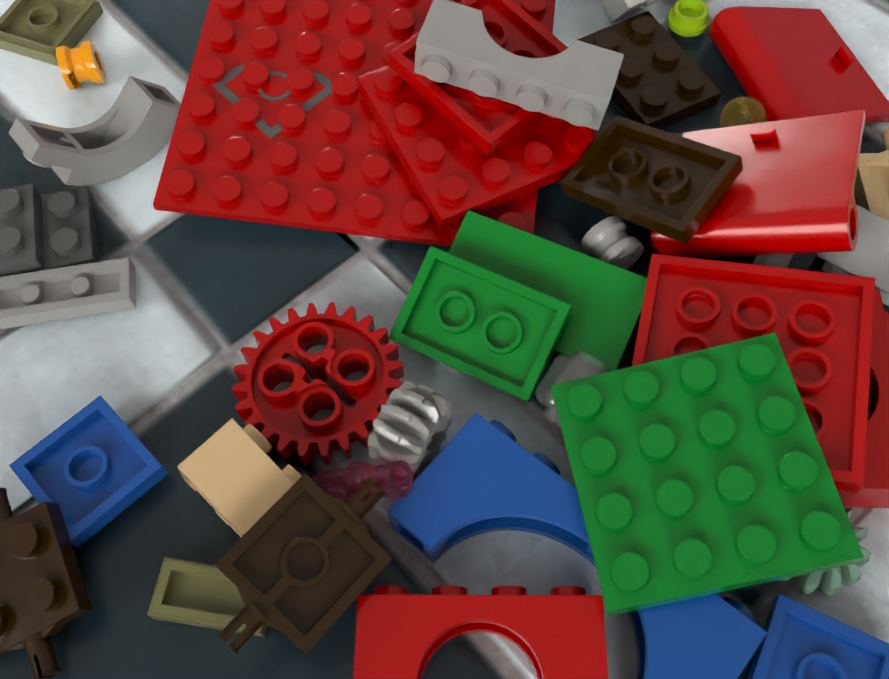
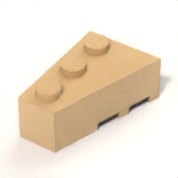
(237, 475)

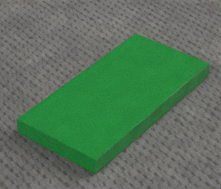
(602, 295)

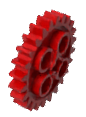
(287, 414)

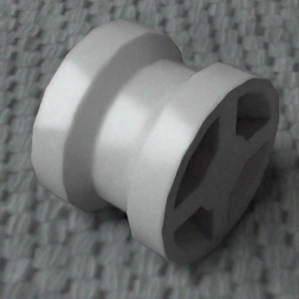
(612, 244)

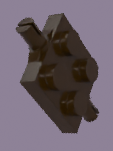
(303, 563)
(37, 583)

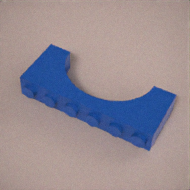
(494, 484)

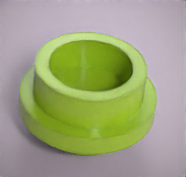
(688, 18)

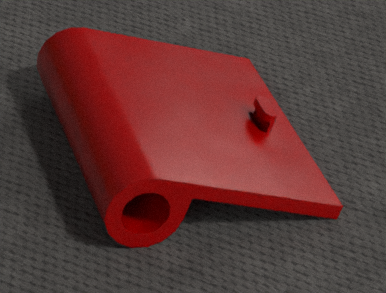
(795, 63)
(790, 192)

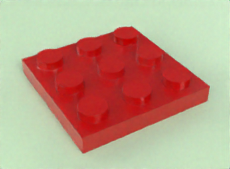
(483, 119)

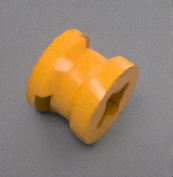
(80, 64)

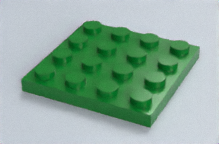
(700, 476)

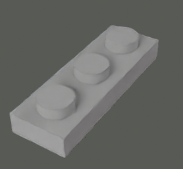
(67, 292)

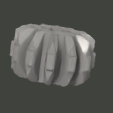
(410, 427)

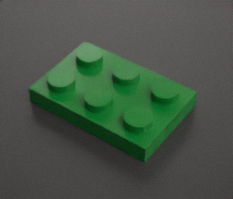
(480, 323)

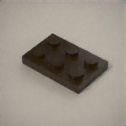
(656, 76)
(652, 177)

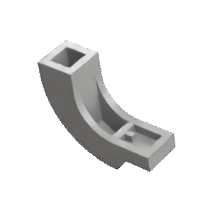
(109, 147)

